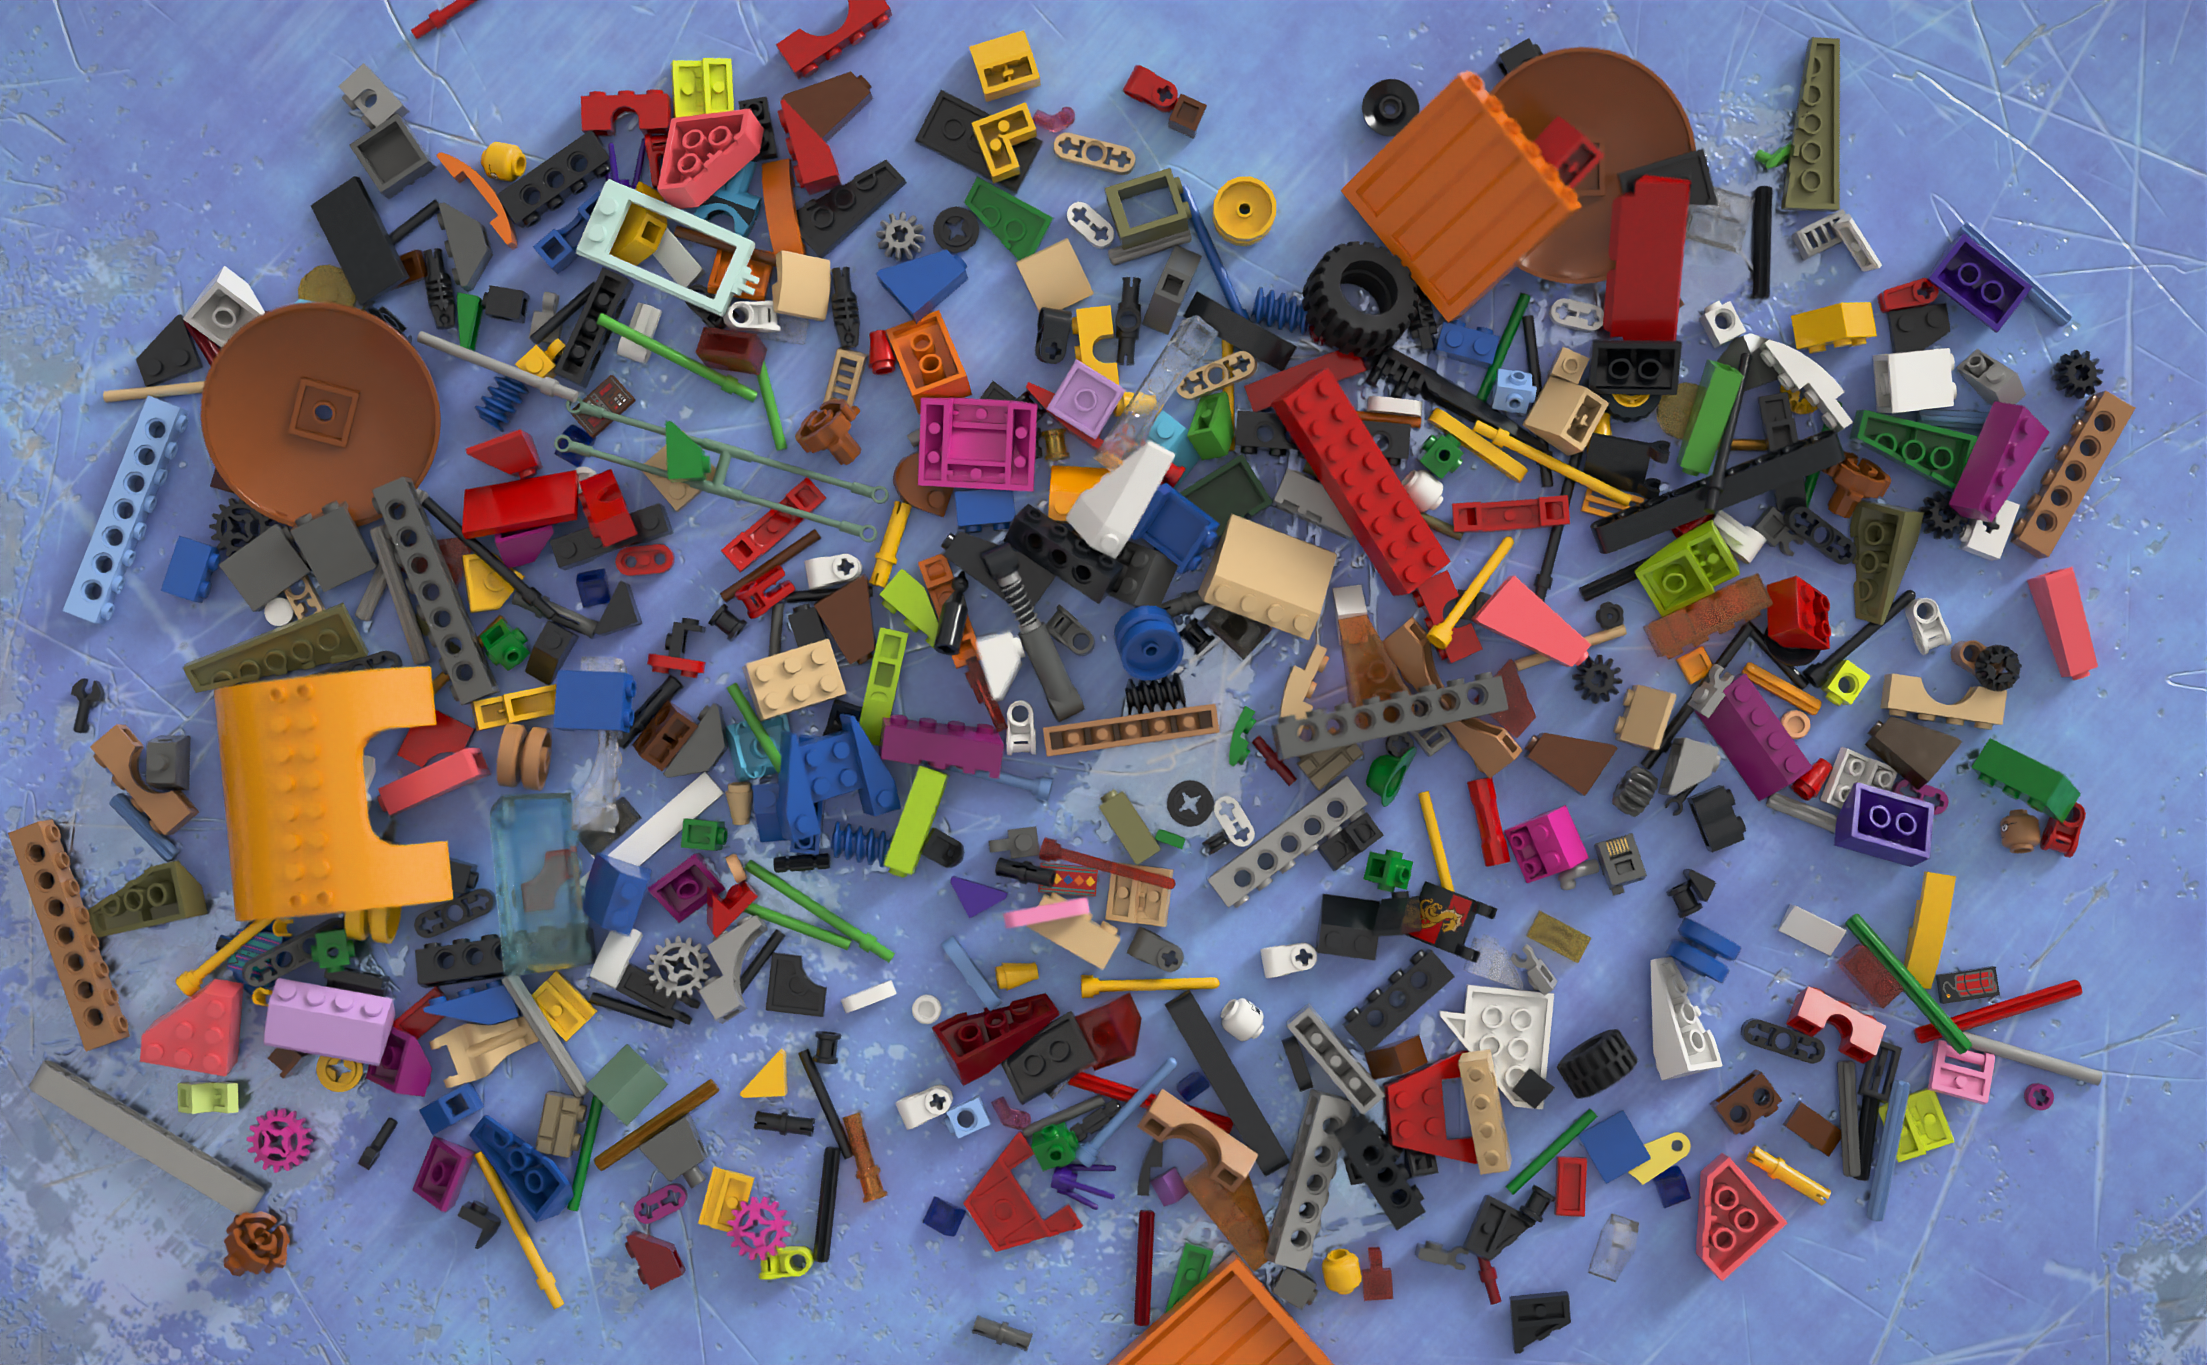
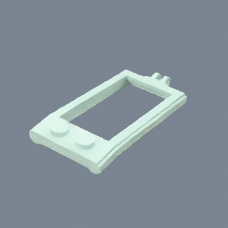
(608, 219)

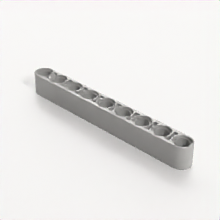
(146, 1138)

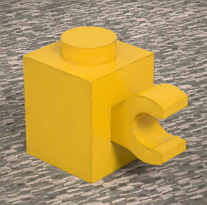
(542, 362)

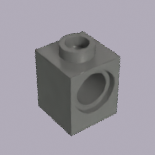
(1294, 1287)

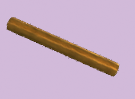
(656, 1125)

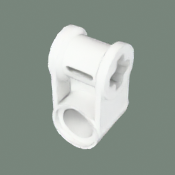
(758, 317)
(827, 572)
(1928, 627)
(1020, 731)
(1281, 959)
(920, 1108)

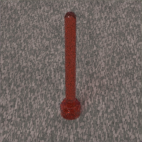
(1052, 850)

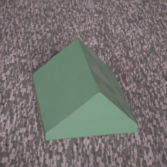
(626, 1084)

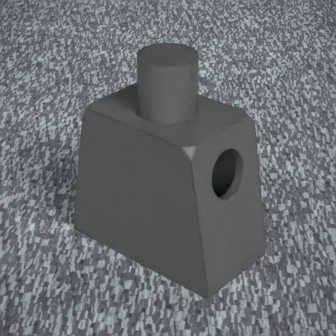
(168, 762)
(677, 1151)

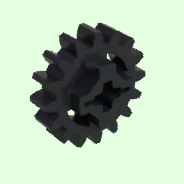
(233, 535)

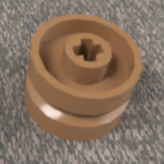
(524, 757)

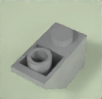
(1991, 379)

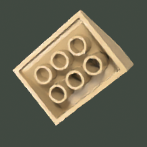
(1268, 577)

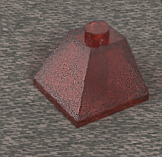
(1112, 1030)

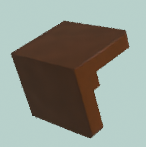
(1187, 115)
(288, 1061)

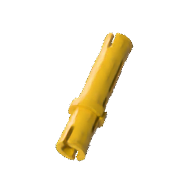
(890, 545)
(1778, 1169)

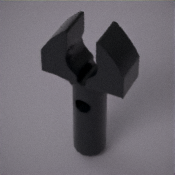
(85, 702)
(372, 1152)

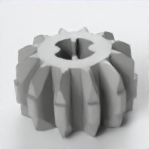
(910, 239)

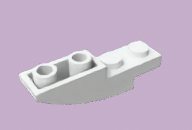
(1800, 371)

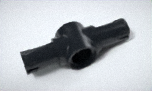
(1128, 306)

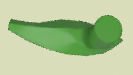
(1775, 159)

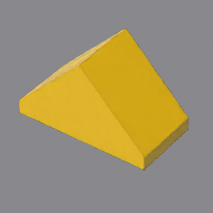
(770, 1080)

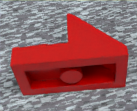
(724, 911)

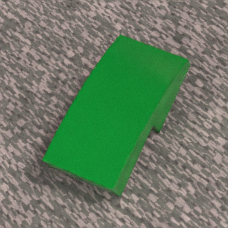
(1238, 746)

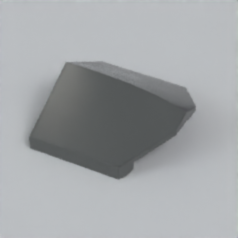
(1759, 372)

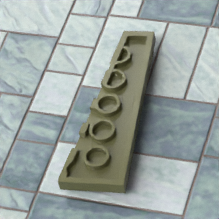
(1814, 154)
(297, 645)

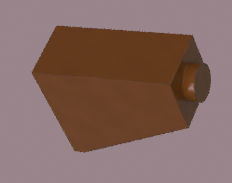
(830, 103)
(850, 619)
(1569, 759)

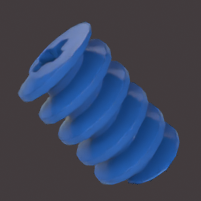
(1279, 310)
(501, 401)
(860, 844)

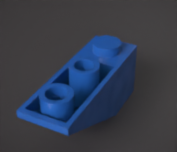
(483, 1007)

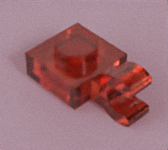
(1376, 1280)

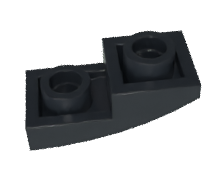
(761, 111)

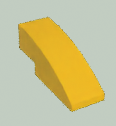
(514, 707)

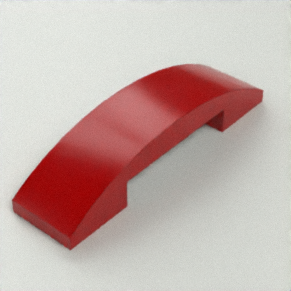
(1510, 515)
(773, 526)

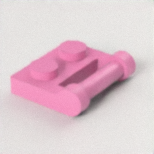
(1961, 1081)

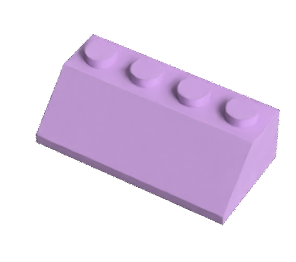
(328, 1021)

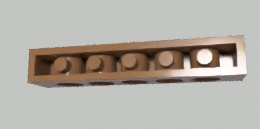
(2115, 415)
(1131, 730)

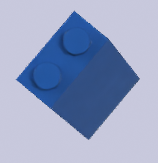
(615, 893)

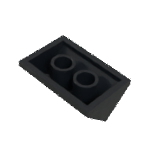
(1634, 367)

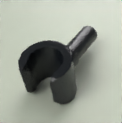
(1681, 797)

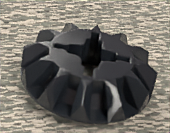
(952, 217)
(1986, 673)
(1188, 817)

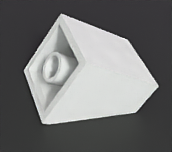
(1914, 380)

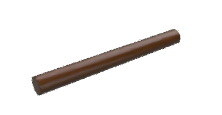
(700, 238)
(778, 559)

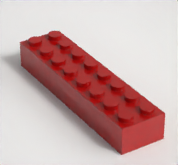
(1360, 482)

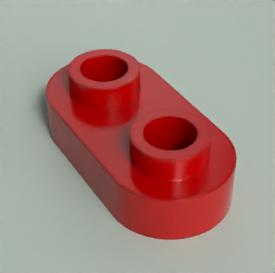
(645, 558)
(663, 664)

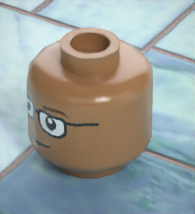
(2020, 831)

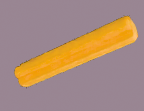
(1782, 689)

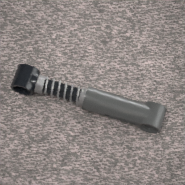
(1034, 635)

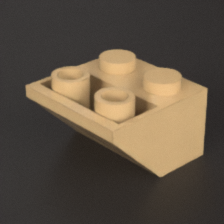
(1565, 415)

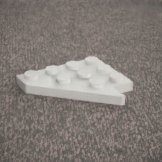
(1512, 1026)

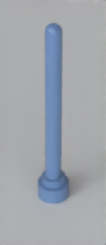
(1039, 787)
(1088, 1151)

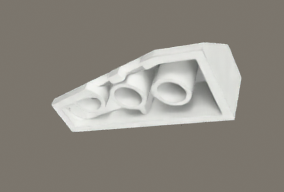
(1114, 506)
(1678, 1036)

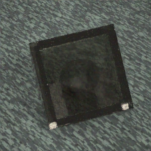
(1235, 631)

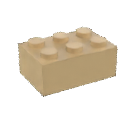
(794, 680)
(1079, 934)

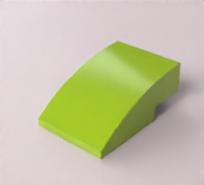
(1687, 569)

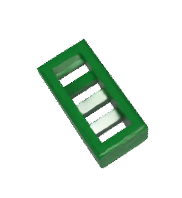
(469, 319)

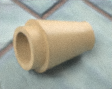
(740, 802)

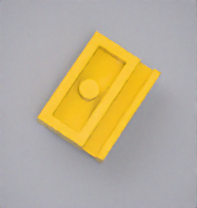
(563, 1005)
(723, 1195)

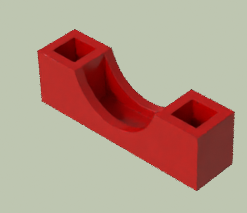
(806, 52)

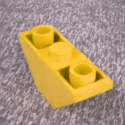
(640, 230)

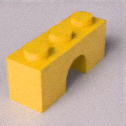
(1092, 326)

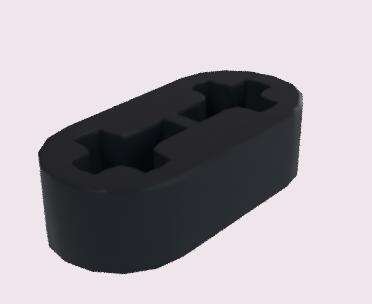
(1297, 1063)

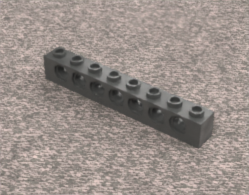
(385, 501)
(1491, 700)

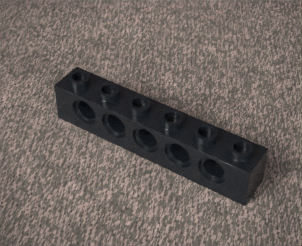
(1248, 422)
(430, 961)

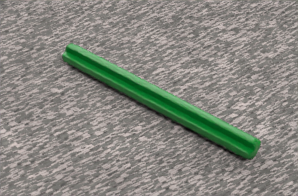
(1912, 987)

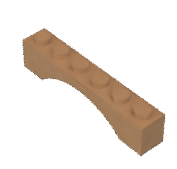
(1486, 743)

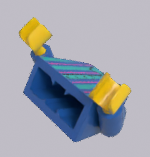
(268, 938)

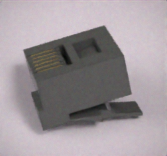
(1620, 862)

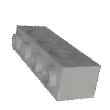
(1335, 1059)

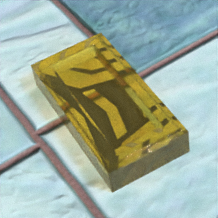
(1558, 936)

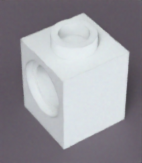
(1721, 336)

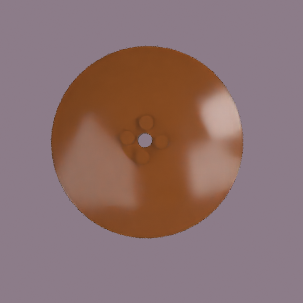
(1623, 113)
(265, 422)

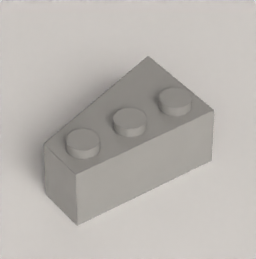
(1310, 503)

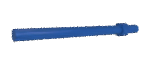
(1213, 256)

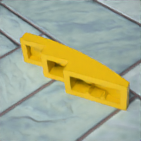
(1929, 927)

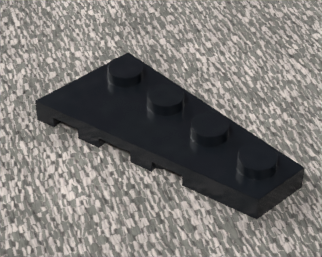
(838, 213)

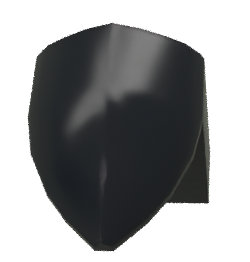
(943, 849)
(478, 1214)

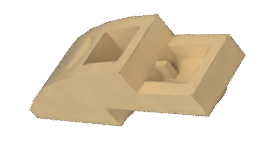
(1301, 685)

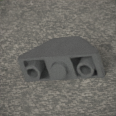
(466, 244)
(1171, 289)
(703, 747)

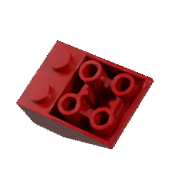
(816, 163)

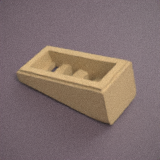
(838, 365)

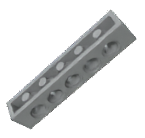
(1341, 791)
(1295, 1189)

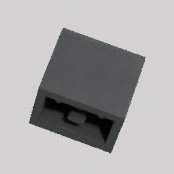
(1144, 576)

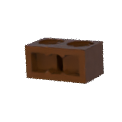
(665, 735)
(1742, 1095)

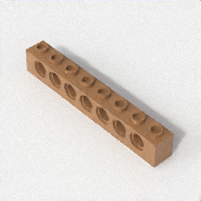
(56, 927)

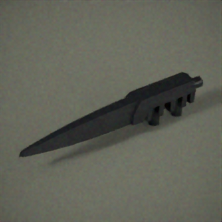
(1435, 388)

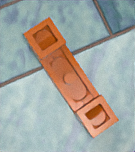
(781, 207)
(503, 222)
(938, 581)

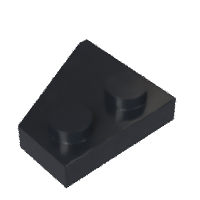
(1917, 327)
(169, 354)
(1495, 1228)

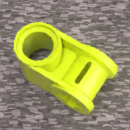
(783, 1265)

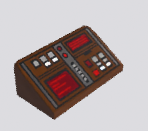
(608, 395)

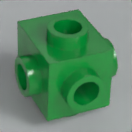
(1430, 454)
(505, 645)
(1388, 870)
(332, 938)
(1054, 1146)

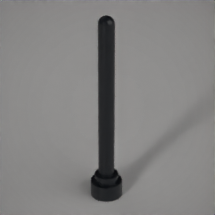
(1818, 673)

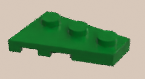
(1009, 218)

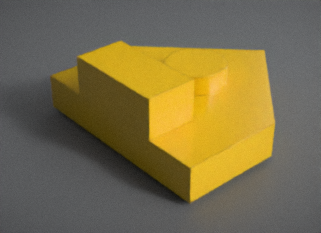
(484, 586)

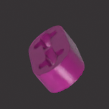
(1927, 791)
(663, 1209)

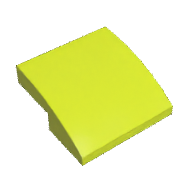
(702, 86)
(1923, 1125)

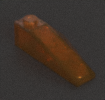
(1368, 667)
(1234, 1213)

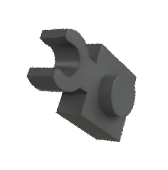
(1772, 527)

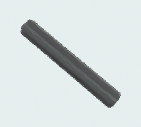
(1848, 1118)

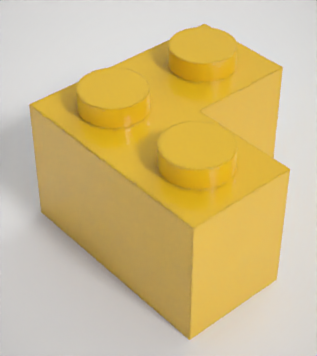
(997, 136)
(1834, 324)

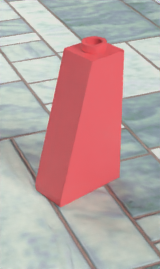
(1528, 621)
(2064, 621)
(433, 781)

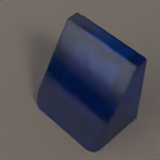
(577, 435)
(593, 587)
(1192, 1085)
(1671, 1186)
(944, 1217)

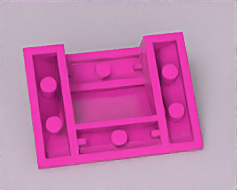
(977, 443)

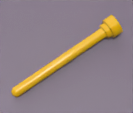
(1441, 634)
(190, 981)
(1092, 986)

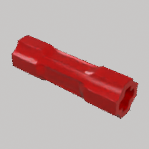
(1492, 839)

